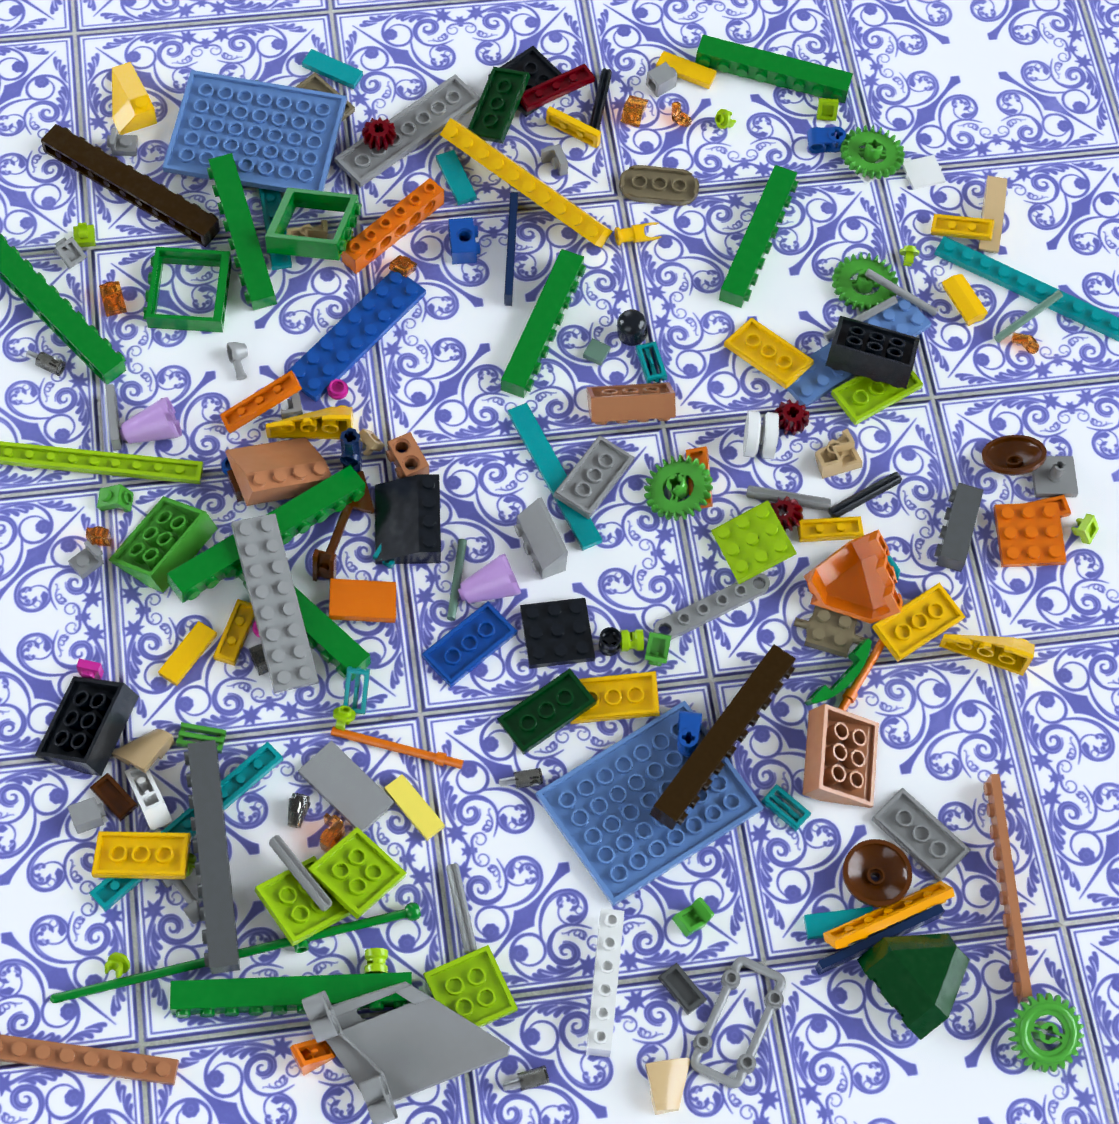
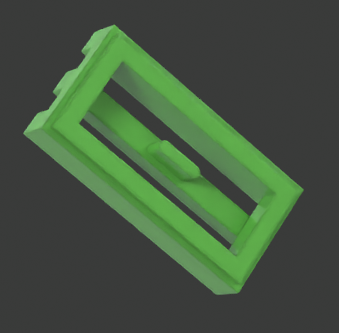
(200, 729)

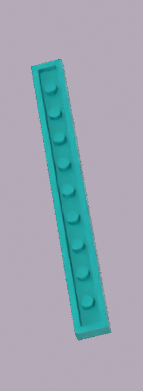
(1028, 287)
(232, 786)

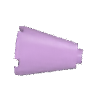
(152, 424)
(490, 582)

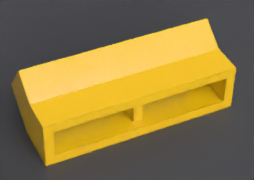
(964, 299)

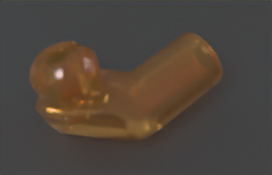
(678, 116)
(1027, 342)

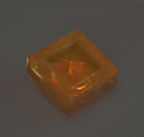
(403, 265)
(99, 536)

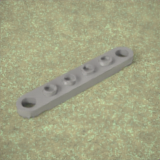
(713, 606)

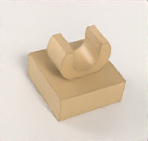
(371, 440)

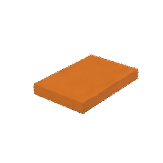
(362, 600)

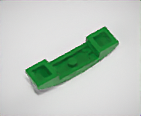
(858, 657)

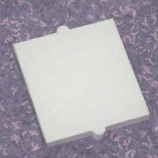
(923, 172)

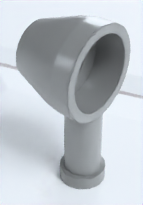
(236, 352)

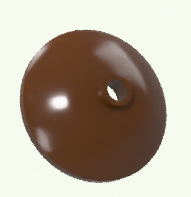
(1014, 455)
(884, 861)

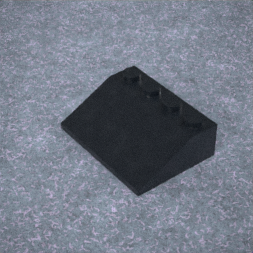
(873, 352)
(408, 520)
(87, 724)

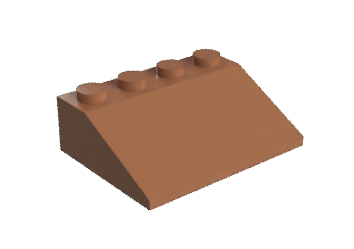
(277, 470)
(840, 757)

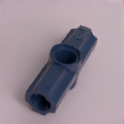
(351, 449)

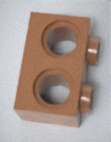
(411, 457)

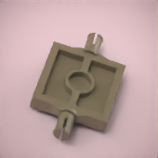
(829, 631)

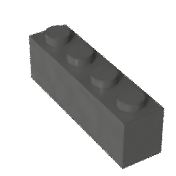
(959, 528)

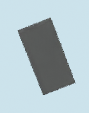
(682, 988)

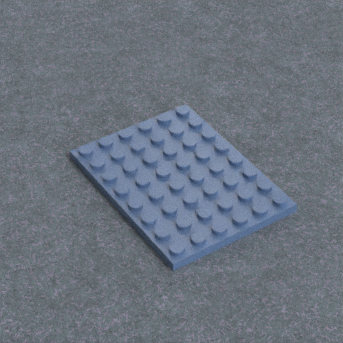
(273, 130)
(609, 800)

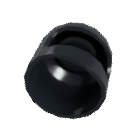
(631, 327)

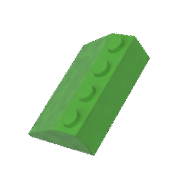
(163, 541)

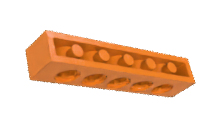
(393, 225)

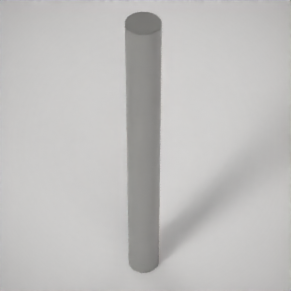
(901, 292)
(866, 315)

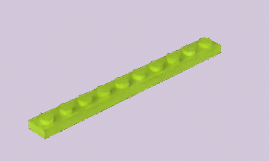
(101, 462)

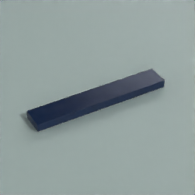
(510, 259)
(864, 945)

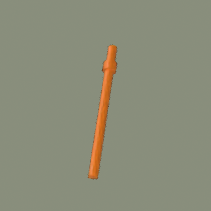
(851, 693)
(439, 758)

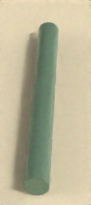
(1028, 316)
(457, 576)

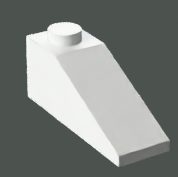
(148, 798)

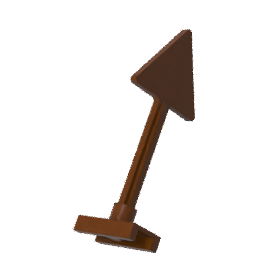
(325, 562)

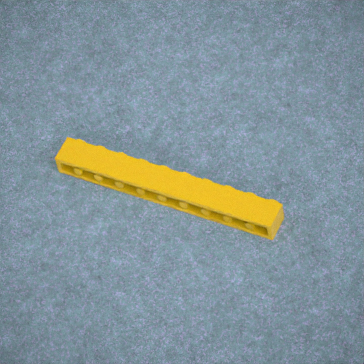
(526, 183)

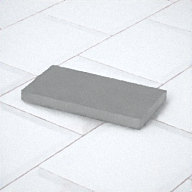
(593, 477)
(346, 787)
(921, 834)

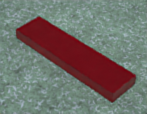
(557, 87)

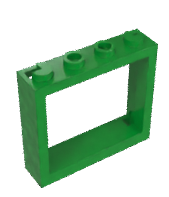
(311, 247)
(194, 257)

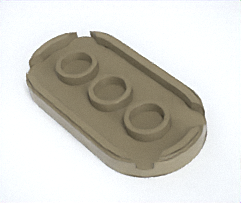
(659, 185)

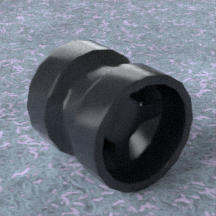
(610, 636)

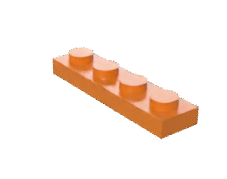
(260, 401)

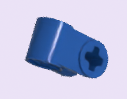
(823, 139)
(688, 730)

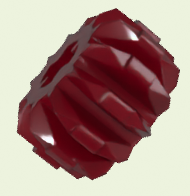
(379, 134)
(792, 417)
(791, 509)

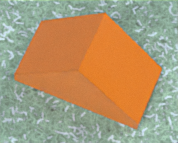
(311, 1055)

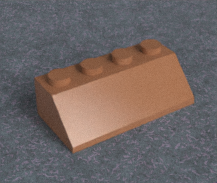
(631, 402)

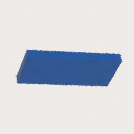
(469, 644)

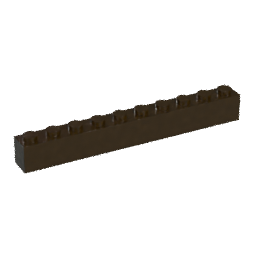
(131, 185)
(722, 737)

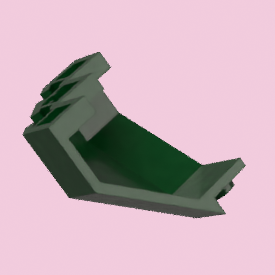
(917, 977)

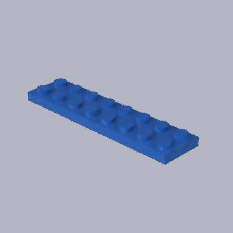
(356, 333)

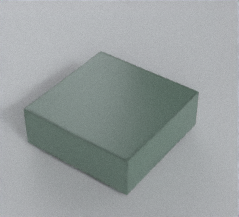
(596, 352)

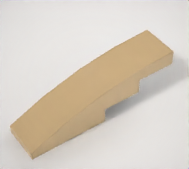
(993, 208)

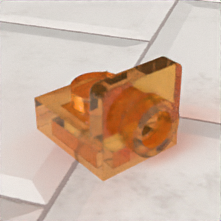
(633, 110)
(112, 298)
(331, 836)

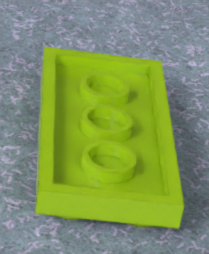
(864, 397)

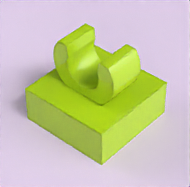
(827, 109)
(84, 235)
(1087, 528)

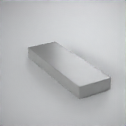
(113, 417)

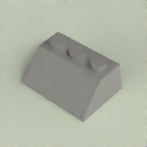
(541, 540)

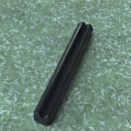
(600, 98)
(865, 495)

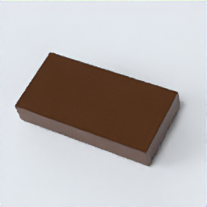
(114, 796)

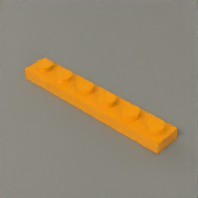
(885, 916)

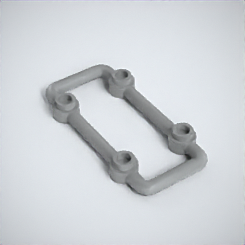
(746, 1062)

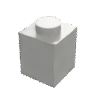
(661, 79)
(86, 815)

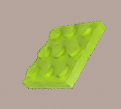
(753, 542)
(357, 872)
(295, 909)
(472, 987)

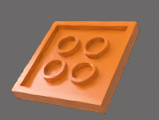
(1029, 534)

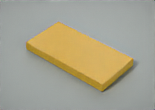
(768, 353)
(918, 622)
(621, 697)
(141, 855)

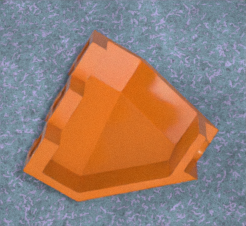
(857, 580)

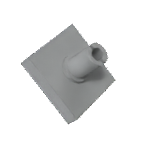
(1055, 477)

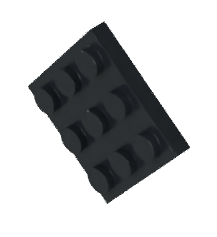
(537, 66)
(557, 633)

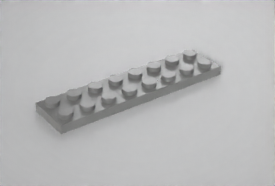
(412, 128)
(274, 603)

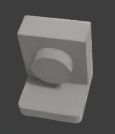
(122, 144)
(557, 157)
(69, 252)
(294, 407)
(87, 560)

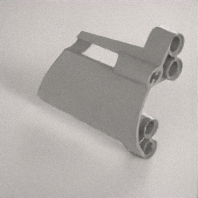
(401, 1048)

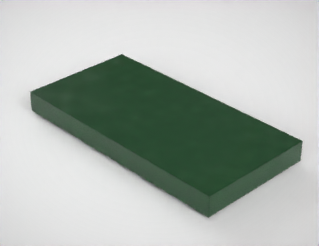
(498, 104)
(546, 711)

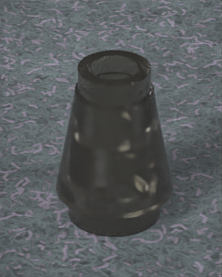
(297, 809)

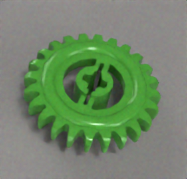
(876, 147)
(845, 286)
(675, 477)
(1025, 1026)

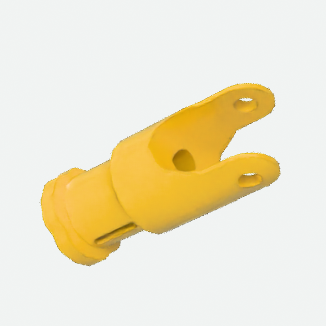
(634, 233)

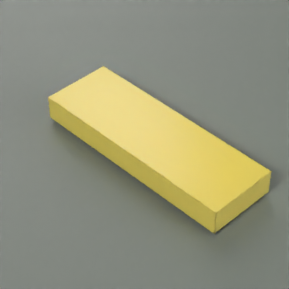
(414, 807)

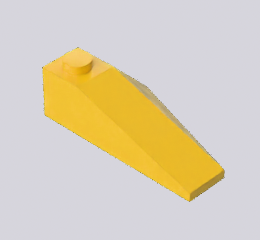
(130, 101)
(319, 424)
(1002, 652)

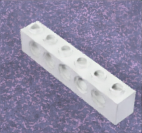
(605, 983)

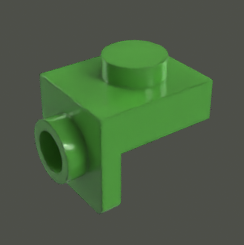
(115, 497)
(657, 648)
(693, 917)

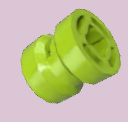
(632, 640)
(376, 960)

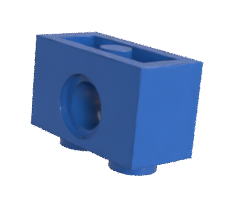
(463, 251)

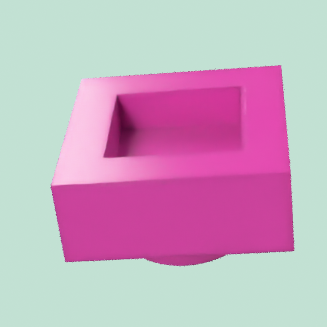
(90, 669)

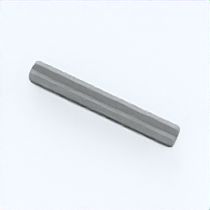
(772, 495)
(300, 873)
(461, 908)

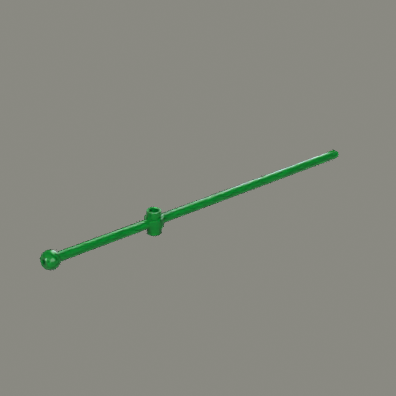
(411, 912)

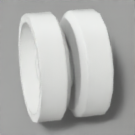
(763, 435)

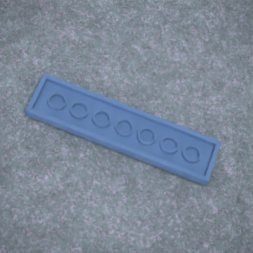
(821, 379)

